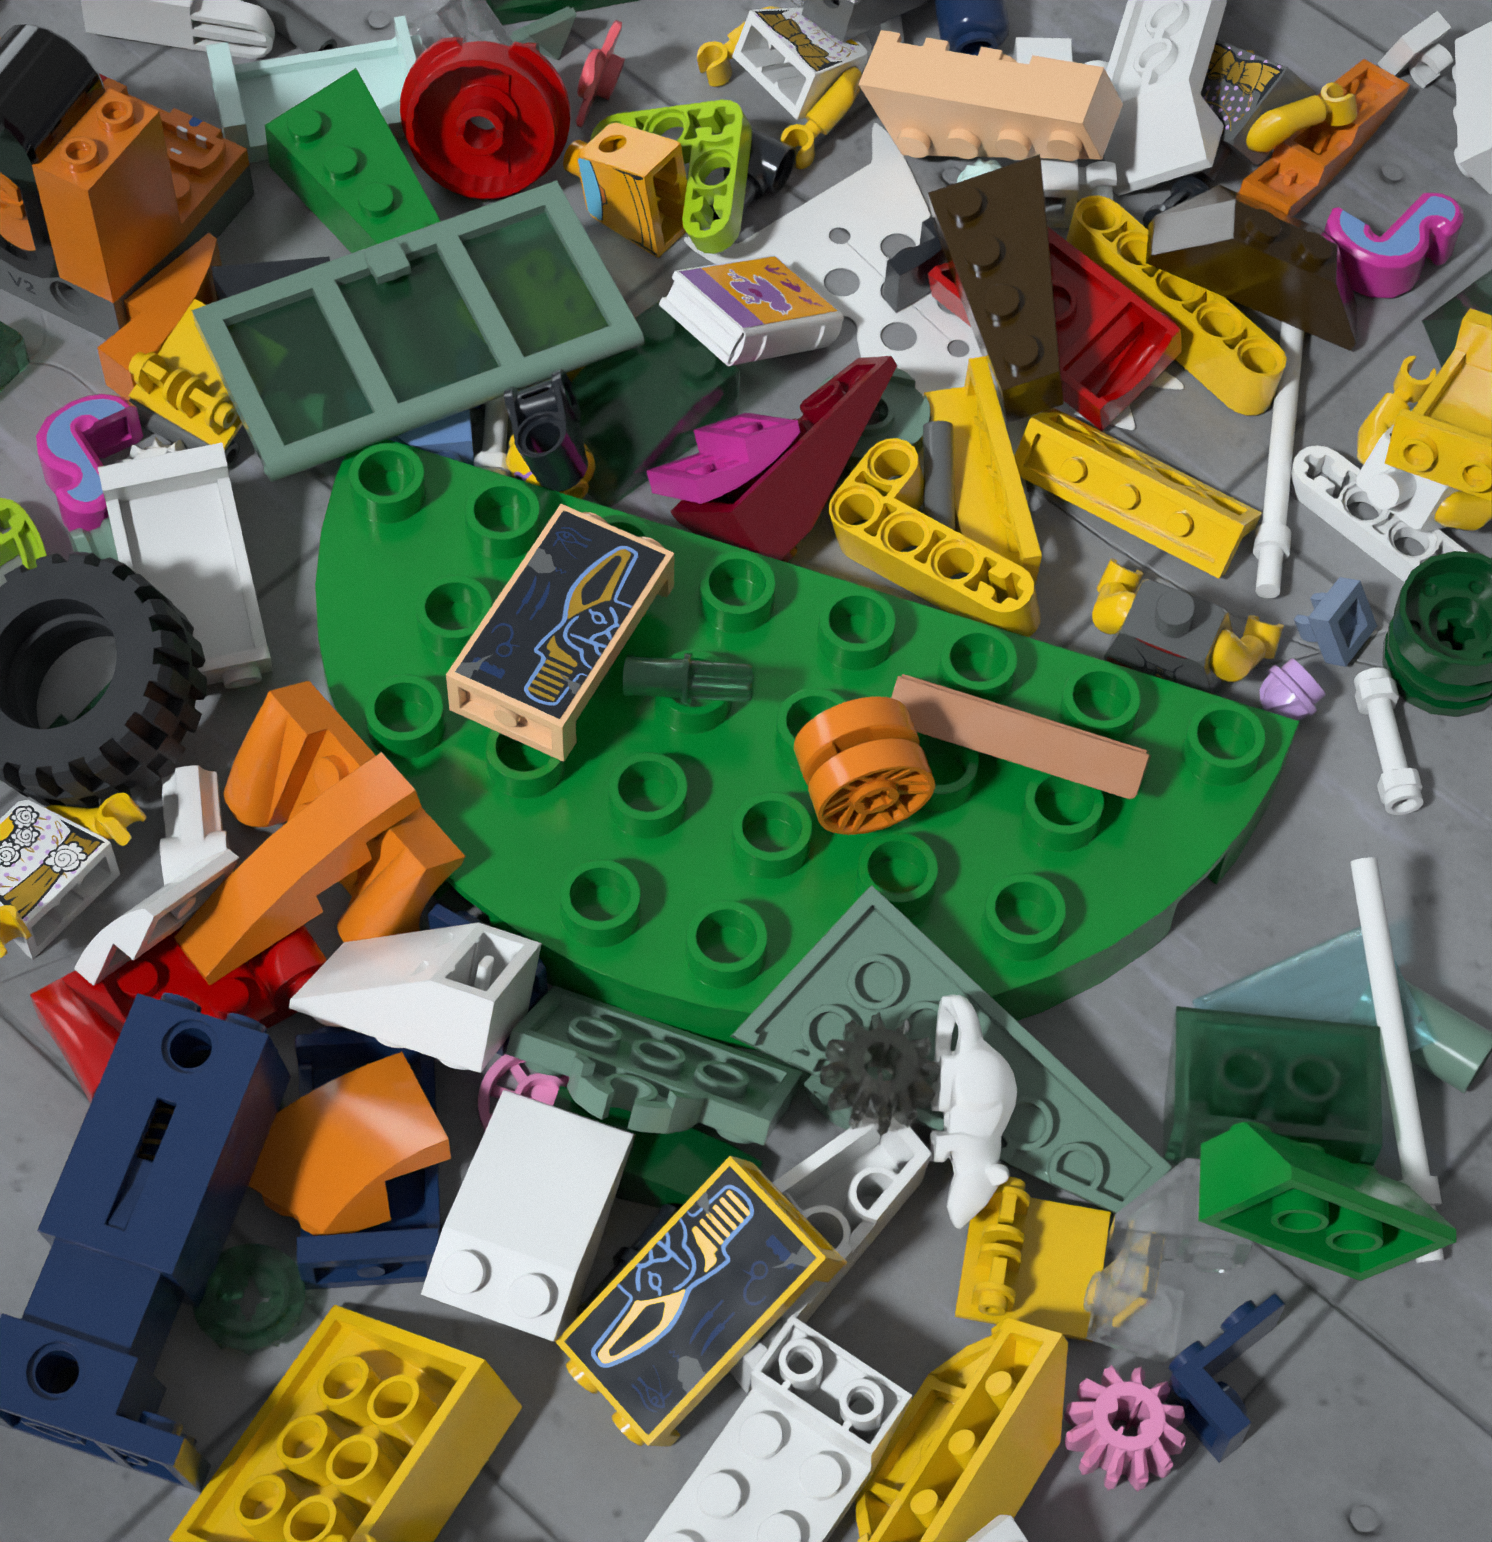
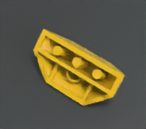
(970, 1440)

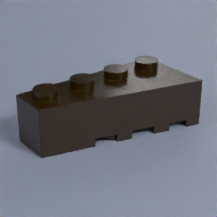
(1001, 266)

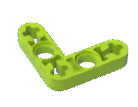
(705, 153)

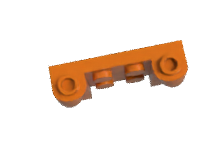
(294, 756)

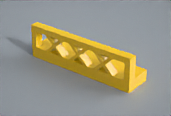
(986, 476)
(1133, 491)

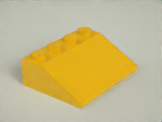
(357, 1439)

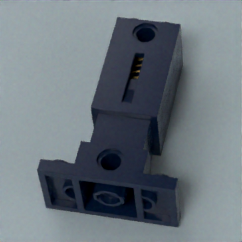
(139, 1233)

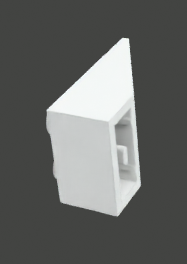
(428, 990)

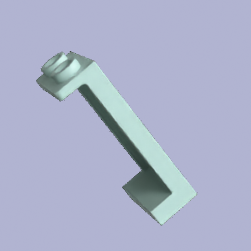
(262, 90)

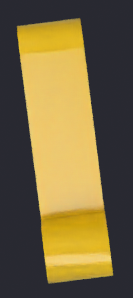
(991, 593)

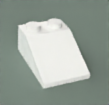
(529, 1216)

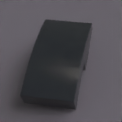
(908, 270)

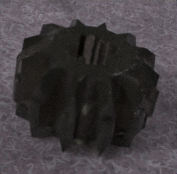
(874, 1097)

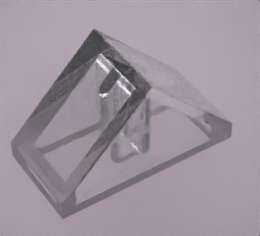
(457, 19)

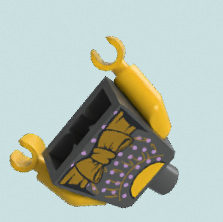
(1264, 105)

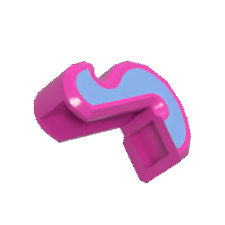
(1395, 260)
(71, 449)

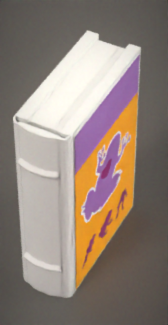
(751, 310)

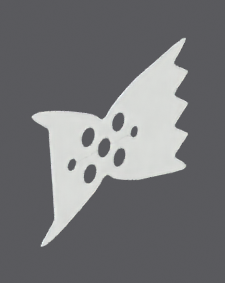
(871, 206)

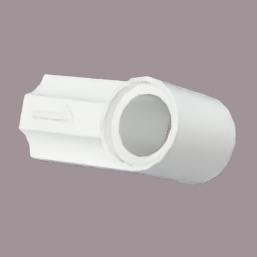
(191, 820)

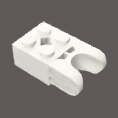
(184, 23)

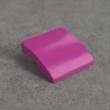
(727, 457)

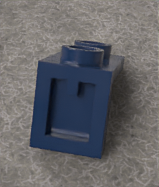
(1212, 1408)

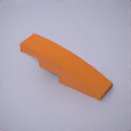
(1318, 153)
(283, 876)

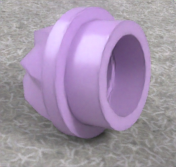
(1290, 691)

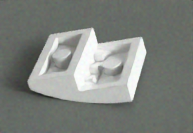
(154, 917)

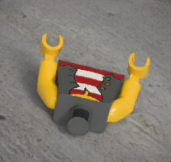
(1176, 633)

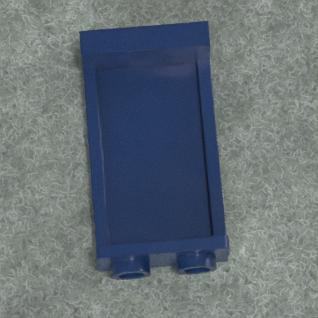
(394, 1249)

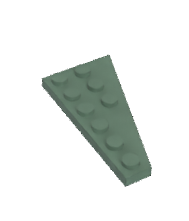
(886, 965)

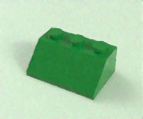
(1314, 1203)

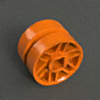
(863, 765)

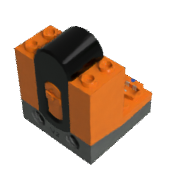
(99, 182)

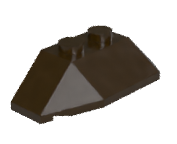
(1257, 261)

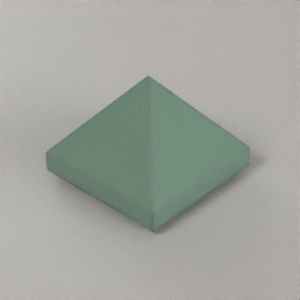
(548, 32)

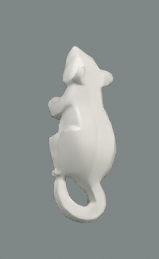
(977, 1100)

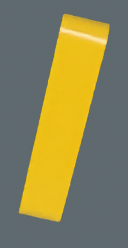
(1217, 339)

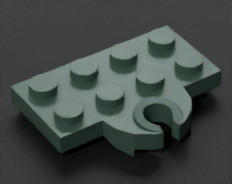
(652, 1069)

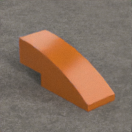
(157, 309)

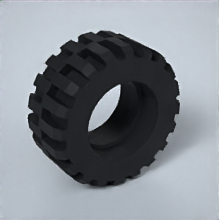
(143, 709)

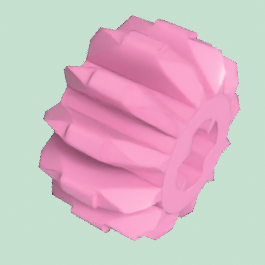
(1110, 1449)

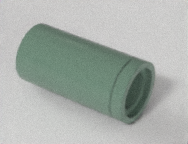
(1458, 1045)

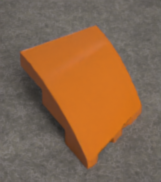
(343, 1142)

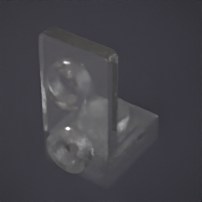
(1131, 1307)

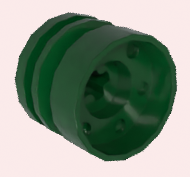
(1443, 635)

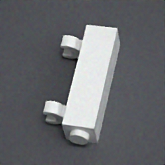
(1064, 179)

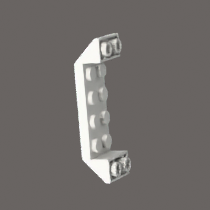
(1159, 78)
(791, 1449)

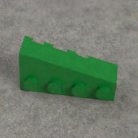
(348, 165)

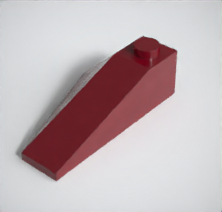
(787, 497)

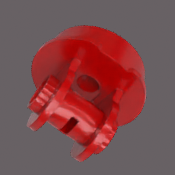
(489, 80)

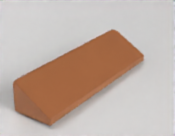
(1023, 737)

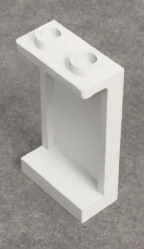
(183, 534)

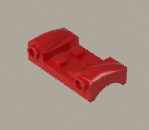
(1106, 333)
(90, 1018)

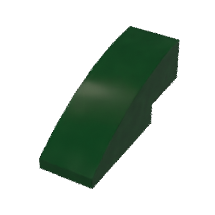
(662, 1165)

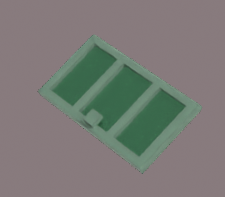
(415, 329)

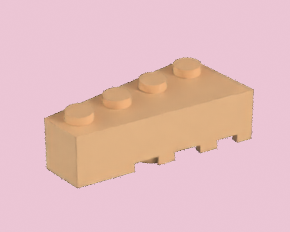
(988, 102)

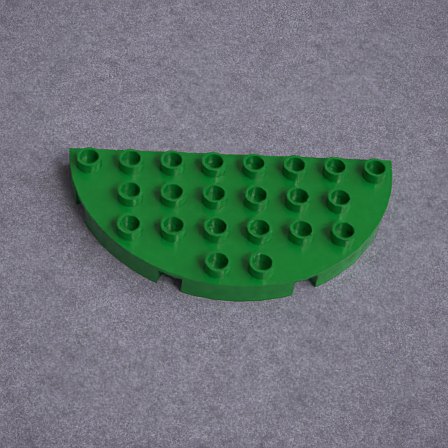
(680, 839)

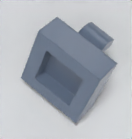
(1339, 621)

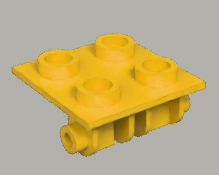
(185, 385)
(1031, 1261)

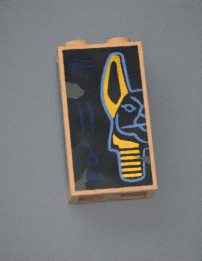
(557, 630)

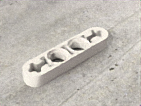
(1371, 536)

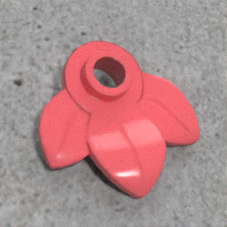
(599, 73)

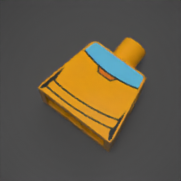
(632, 184)

